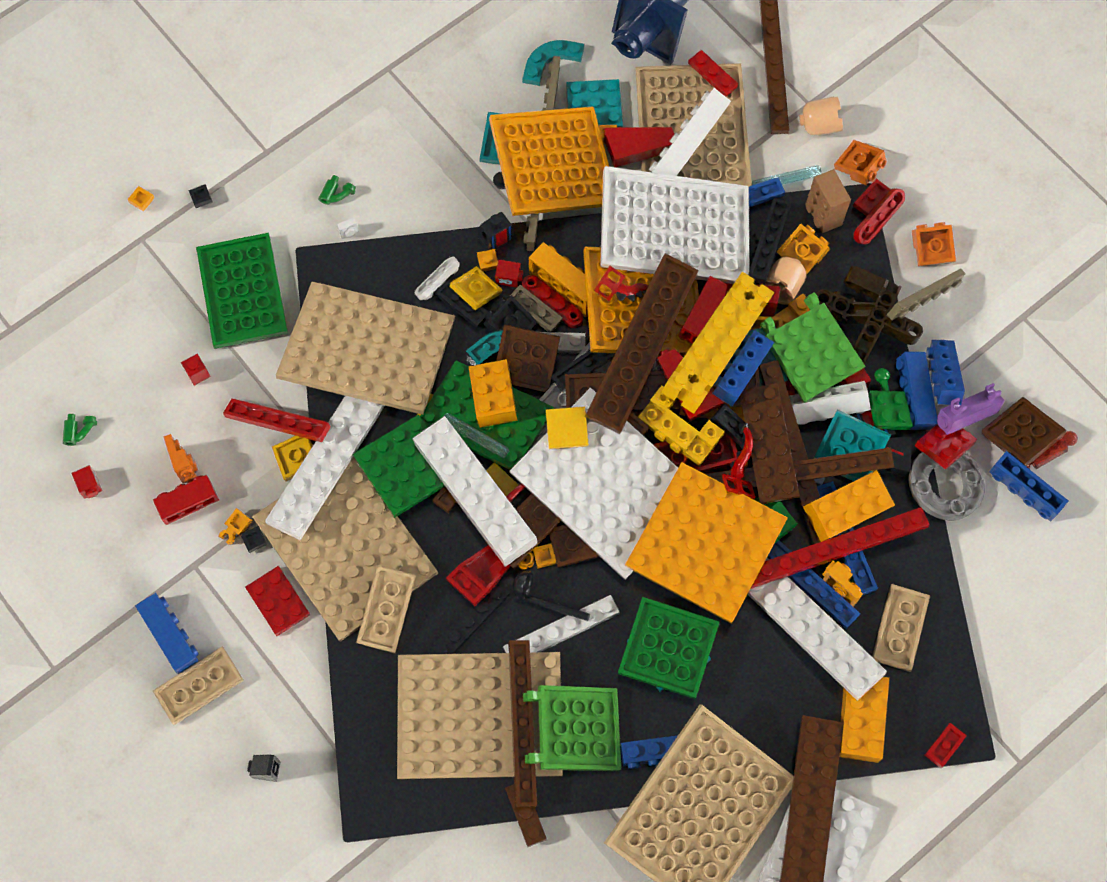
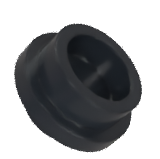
(498, 180)

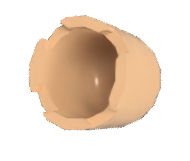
(822, 116)
(789, 275)

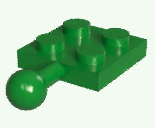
(889, 407)

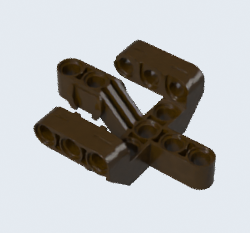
(884, 295)

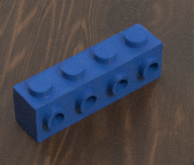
(742, 369)
(945, 371)
(918, 389)
(1028, 486)
(167, 633)
(645, 751)

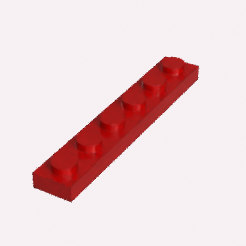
(277, 420)

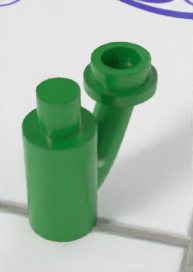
(328, 193)
(70, 434)

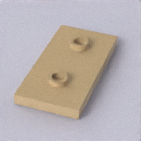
(386, 609)
(900, 627)
(198, 685)

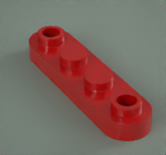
(879, 216)
(554, 301)

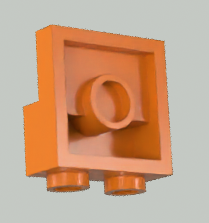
(861, 162)
(934, 244)
(182, 462)

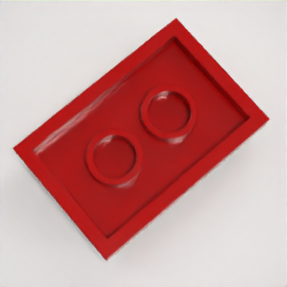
(945, 448)
(277, 601)

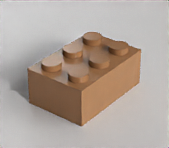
(827, 201)

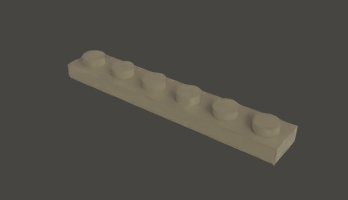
(923, 296)

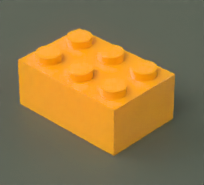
(493, 393)

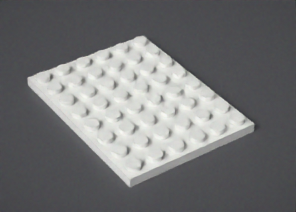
(674, 215)
(602, 488)

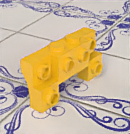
(678, 432)

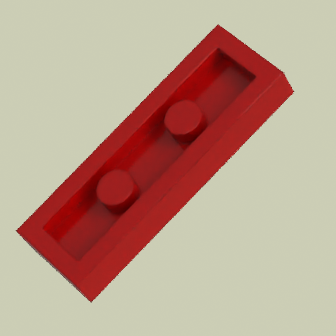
(713, 73)

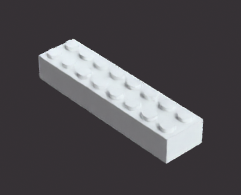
(475, 491)

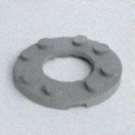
(943, 509)

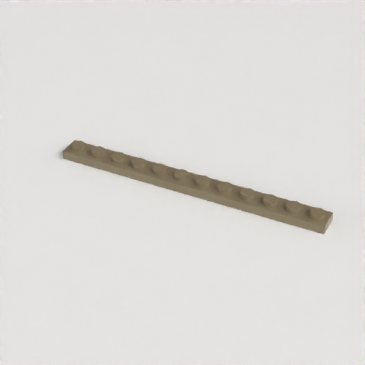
(549, 99)

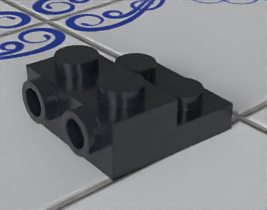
(509, 313)

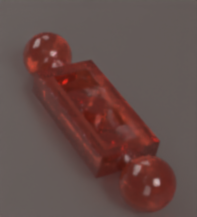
(1055, 450)

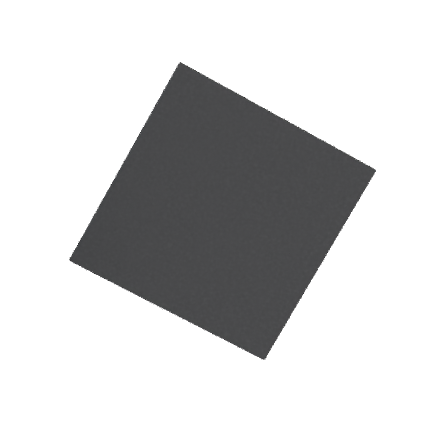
(756, 672)

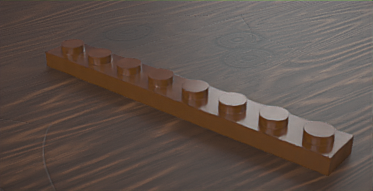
(522, 723)

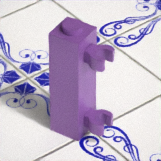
(971, 410)

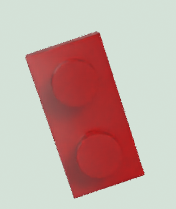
(871, 197)
(945, 745)

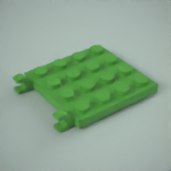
(813, 350)
(577, 728)

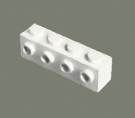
(846, 398)

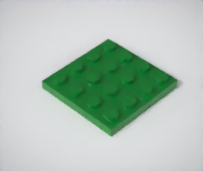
(399, 468)
(668, 648)

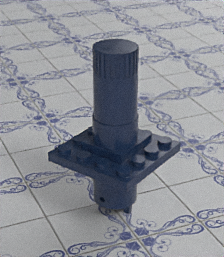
(649, 27)

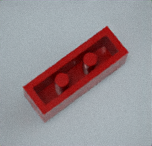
(185, 499)

